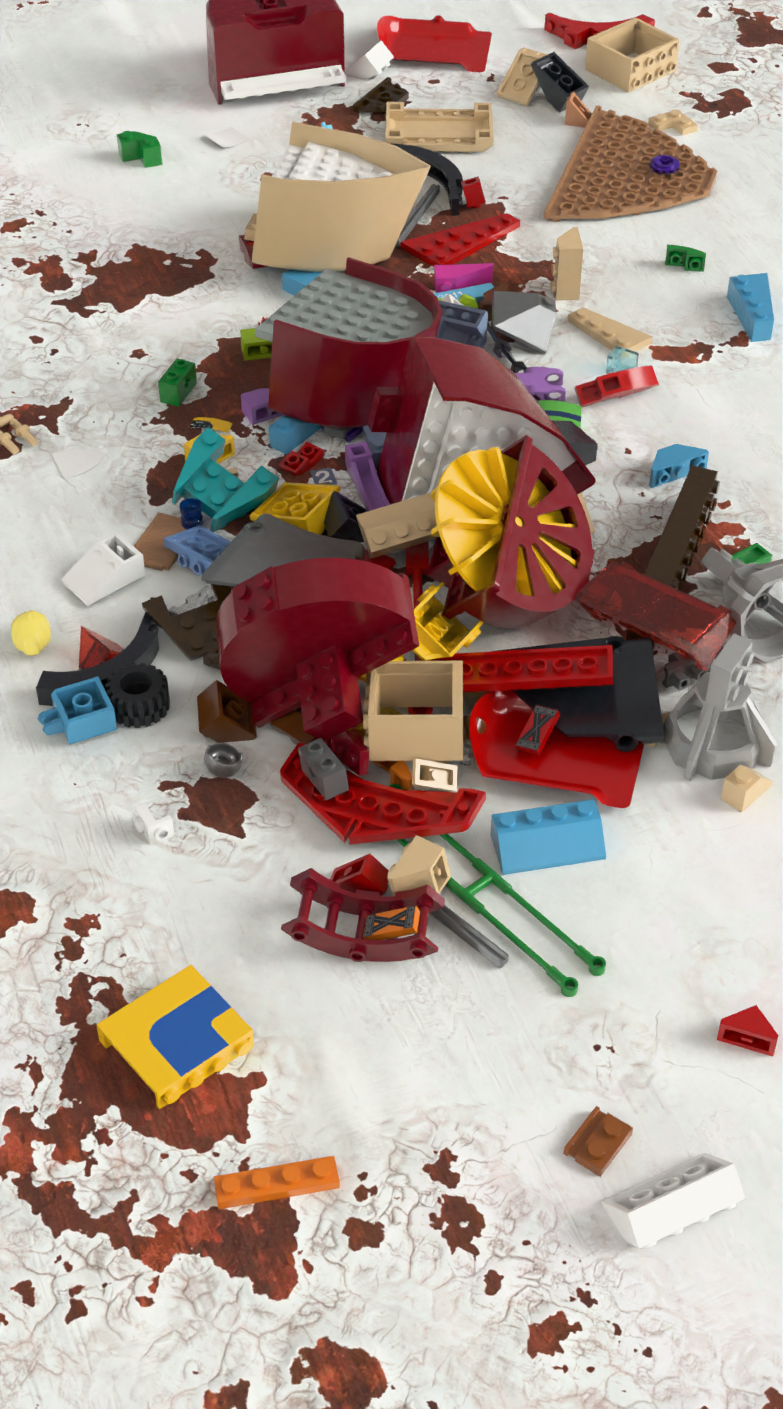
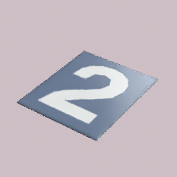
(323, 475)

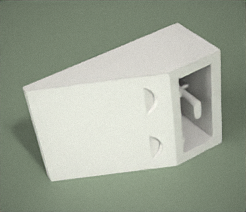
(105, 569)

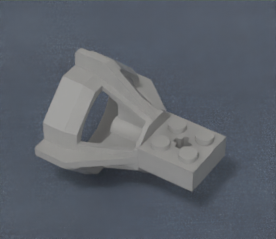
(747, 590)
(720, 697)

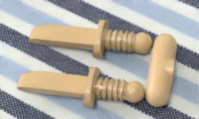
(20, 431)

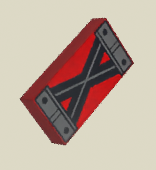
(537, 730)

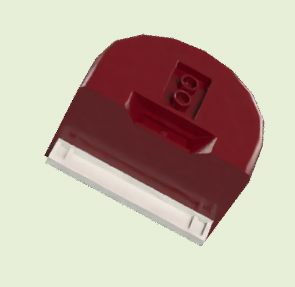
(273, 46)

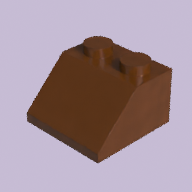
(224, 715)

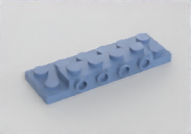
(196, 548)

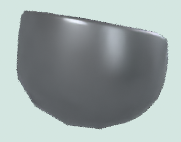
(222, 760)

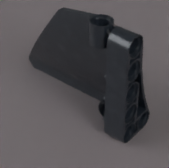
(621, 711)

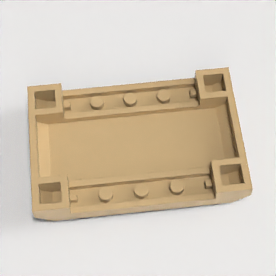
(441, 128)

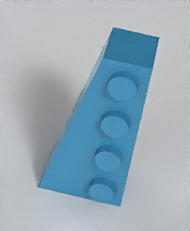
(752, 304)

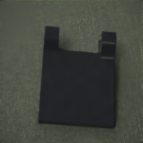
(503, 346)

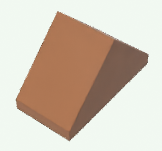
(576, 112)

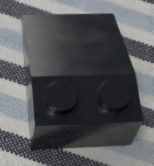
(558, 80)

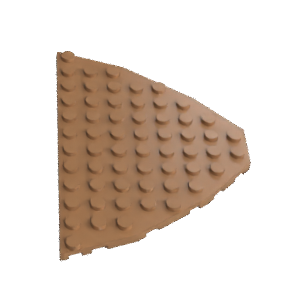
(613, 172)

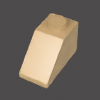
(744, 787)

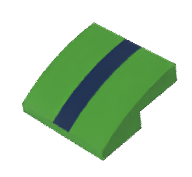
(562, 411)

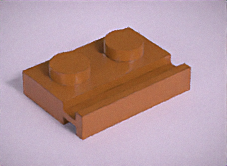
(598, 1141)

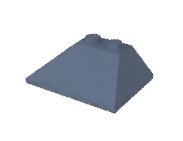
(463, 324)

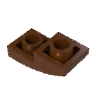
(292, 726)

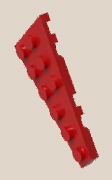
(461, 241)

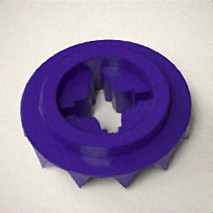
(664, 164)

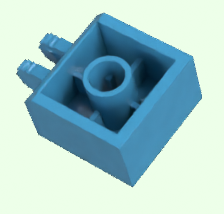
(79, 711)

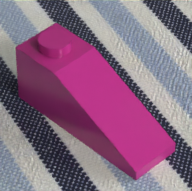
(461, 276)

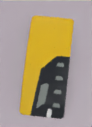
(212, 423)

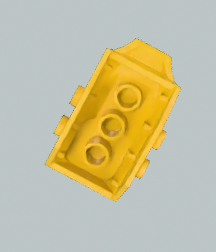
(436, 633)

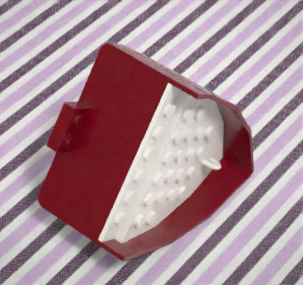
(456, 403)

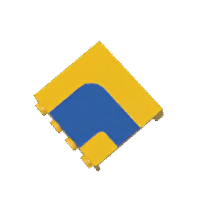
(177, 1034)

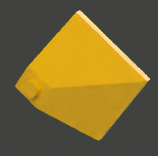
(299, 505)

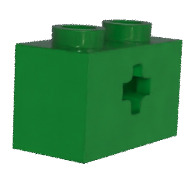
(177, 382)

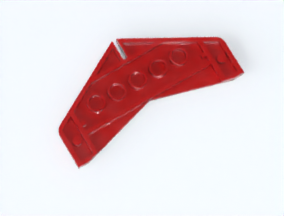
(381, 812)

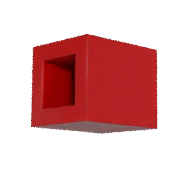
(473, 192)

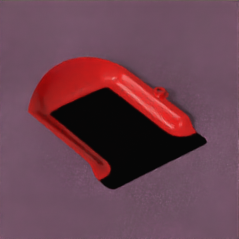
(435, 41)
(565, 762)

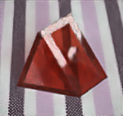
(95, 649)

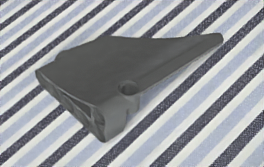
(270, 544)

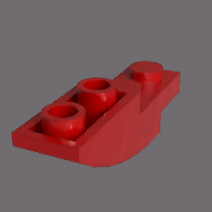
(616, 384)

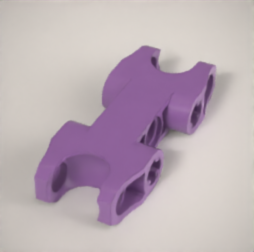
(536, 382)

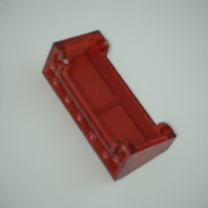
(657, 612)

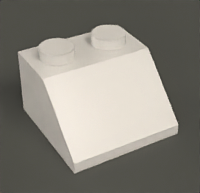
(371, 62)

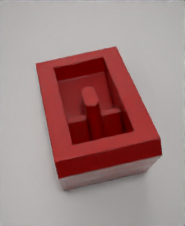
(749, 1030)

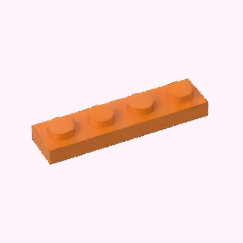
(276, 1182)

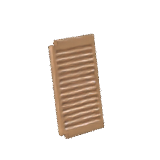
(152, 542)

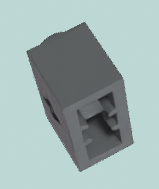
(323, 768)

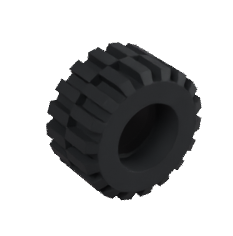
(138, 694)

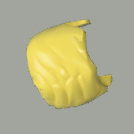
(30, 632)

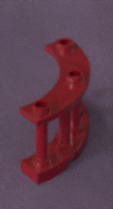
(362, 903)

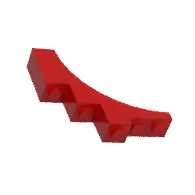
(577, 32)

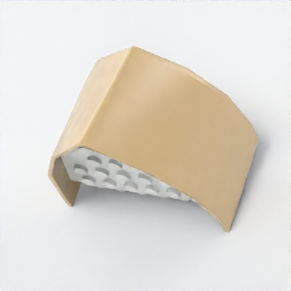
(333, 201)

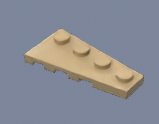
(608, 331)

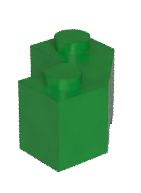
(137, 146)

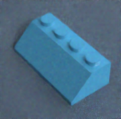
(548, 836)

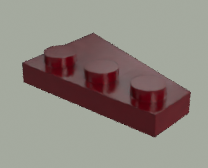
(350, 751)

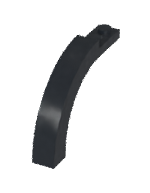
(442, 171)
(141, 650)

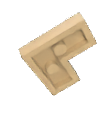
(673, 119)

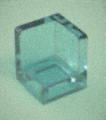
(621, 359)

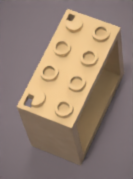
(609, 53)
(414, 735)

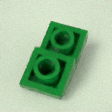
(684, 256)

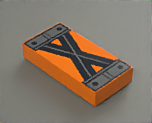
(392, 923)

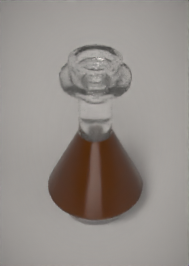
(468, 755)

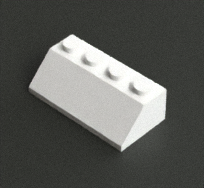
(674, 1200)

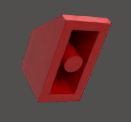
(362, 874)

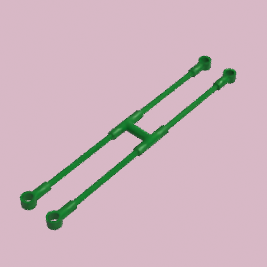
(490, 876)

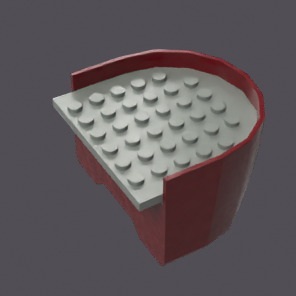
(344, 342)

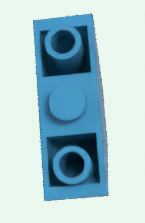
(675, 462)

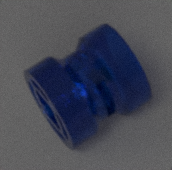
(191, 513)

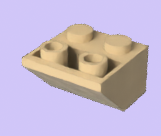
(420, 865)

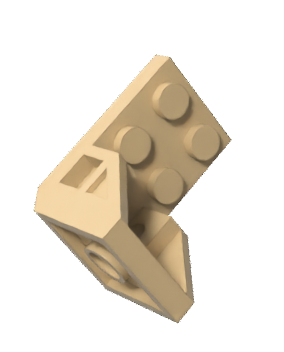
(520, 79)

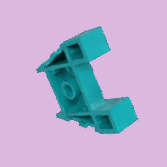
(220, 492)

